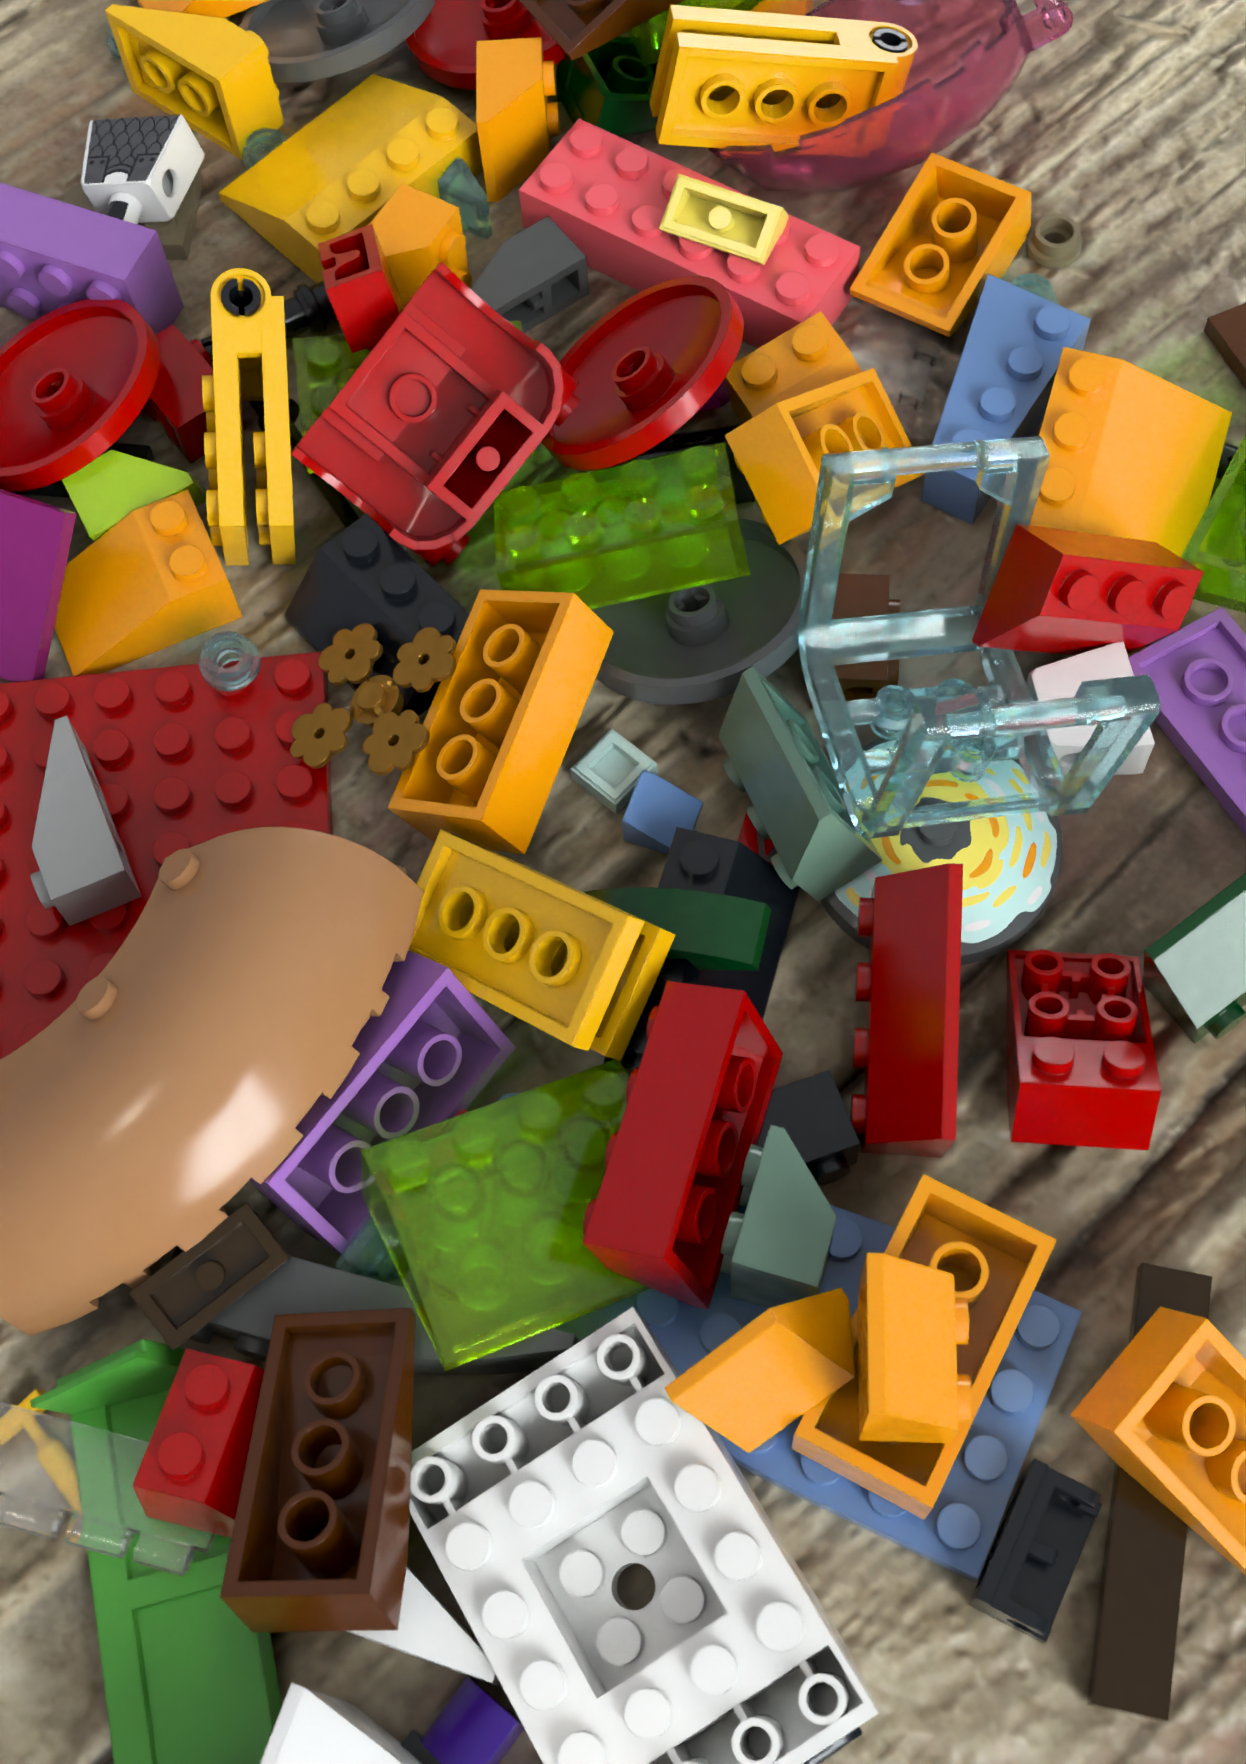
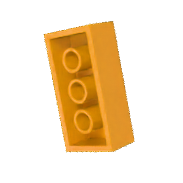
(504, 718)
(993, 1267)

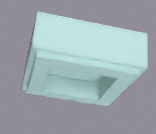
(612, 770)

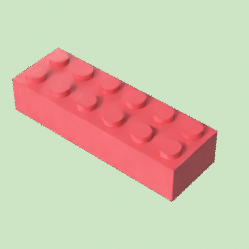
(611, 207)

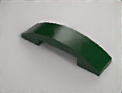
(709, 927)

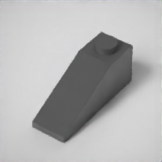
(534, 275)

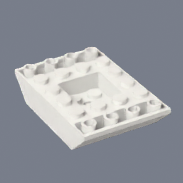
(567, 1487)

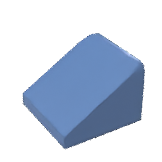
(657, 811)

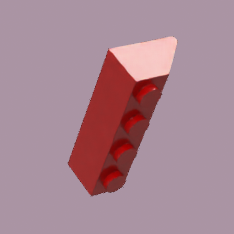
(910, 1012)
(684, 1141)

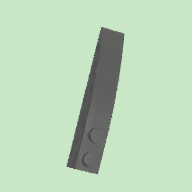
(316, 1288)

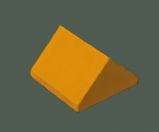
(771, 1370)

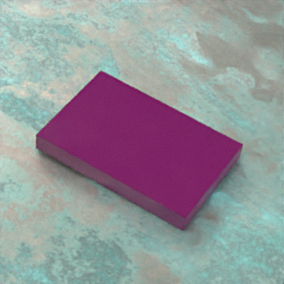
(32, 571)

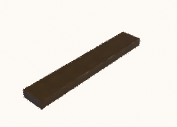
(1143, 1551)

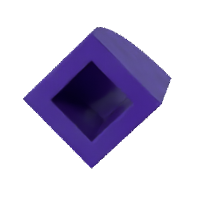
(472, 1728)

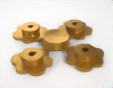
(376, 701)

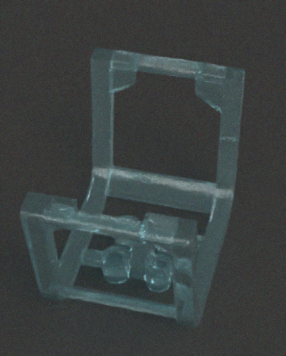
(952, 722)

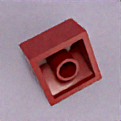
(201, 1444)

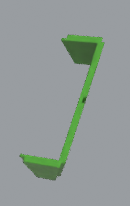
(174, 1657)

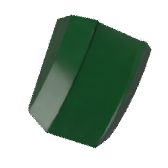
(608, 88)

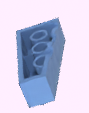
(1000, 383)

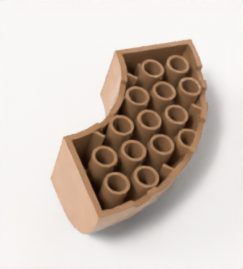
(189, 1060)

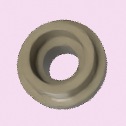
(1054, 241)

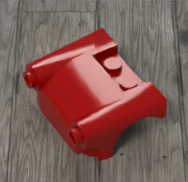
(438, 418)

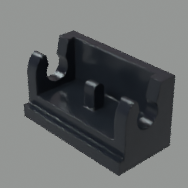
(1036, 1551)

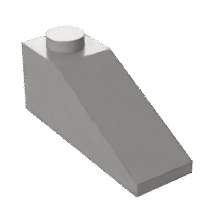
(76, 837)

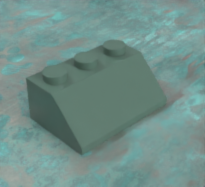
(791, 790)

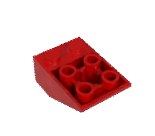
(1079, 1051)

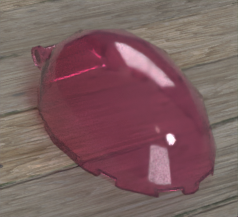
(959, 74)

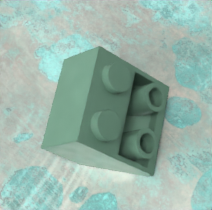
(786, 1231)

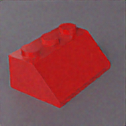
(1084, 592)

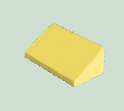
(723, 219)

